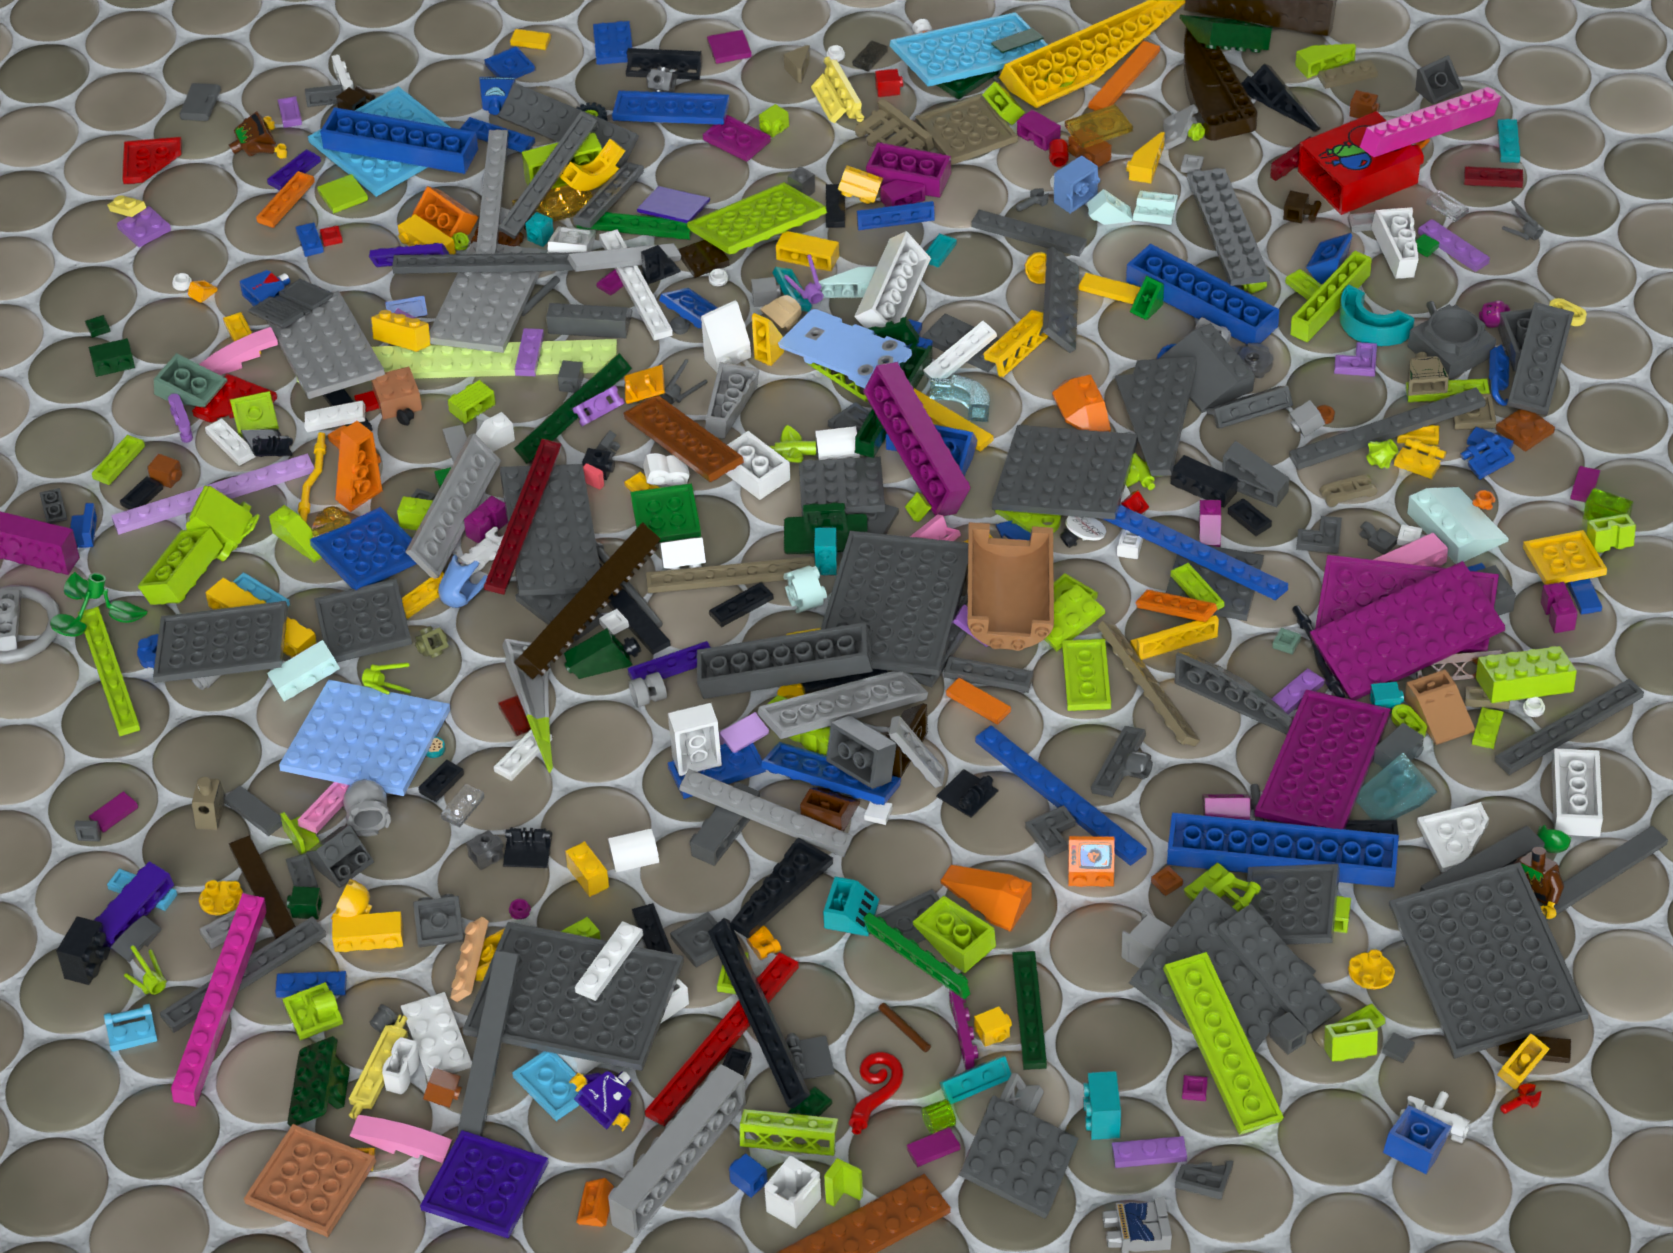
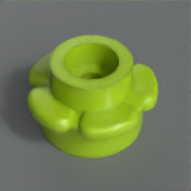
(1196, 132)
(461, 241)

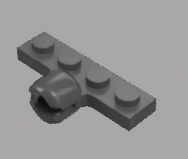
(1123, 761)

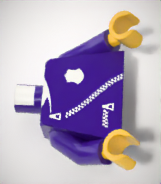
(605, 1097)

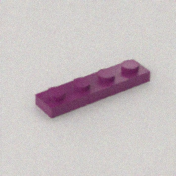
(964, 1032)

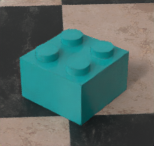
(1102, 1105)

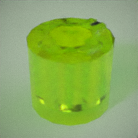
(938, 1116)

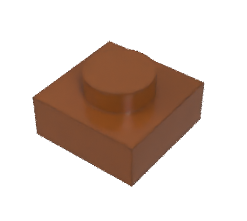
(1166, 880)

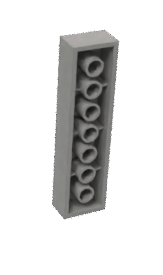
(677, 1150)

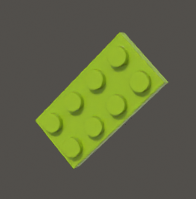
(1086, 674)

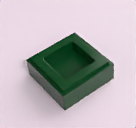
(97, 326)

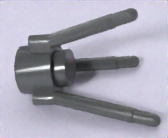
(1531, 227)
(672, 390)

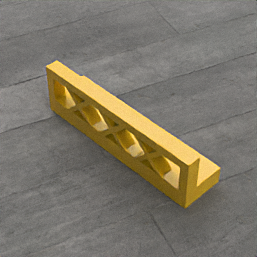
(1017, 337)
(1175, 637)

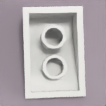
(571, 240)
(725, 336)

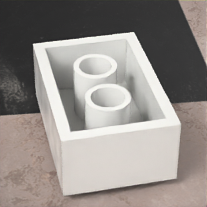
(762, 466)
(694, 739)

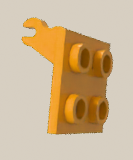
(644, 384)

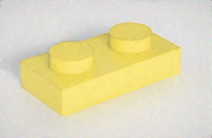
(126, 206)

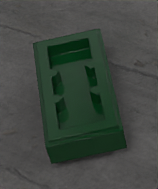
(813, 1105)

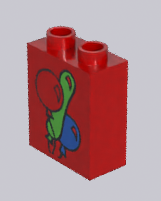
(1349, 174)

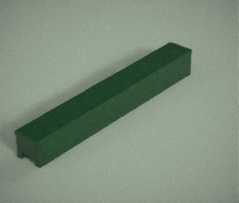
(872, 431)

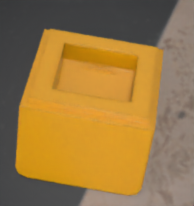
(201, 290)

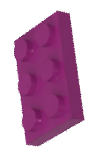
(737, 138)

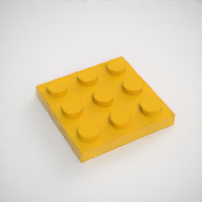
(1564, 558)

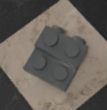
(438, 920)

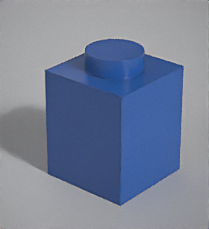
(748, 1175)

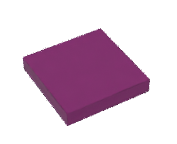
(729, 46)

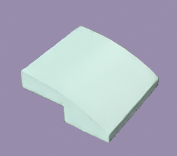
(1155, 207)

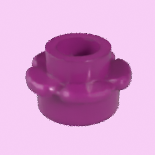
(519, 909)

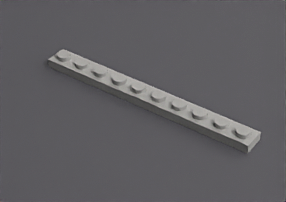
(492, 192)

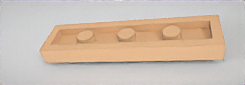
(469, 959)

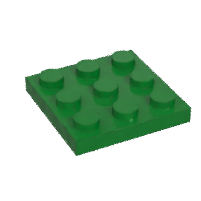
(667, 512)

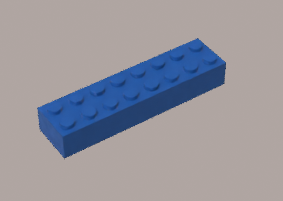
(399, 140)
(1204, 295)

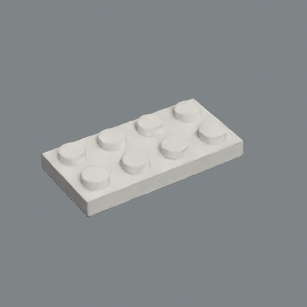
(436, 1035)

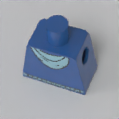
(494, 92)

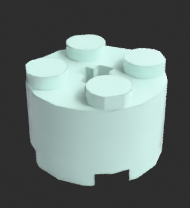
(804, 588)

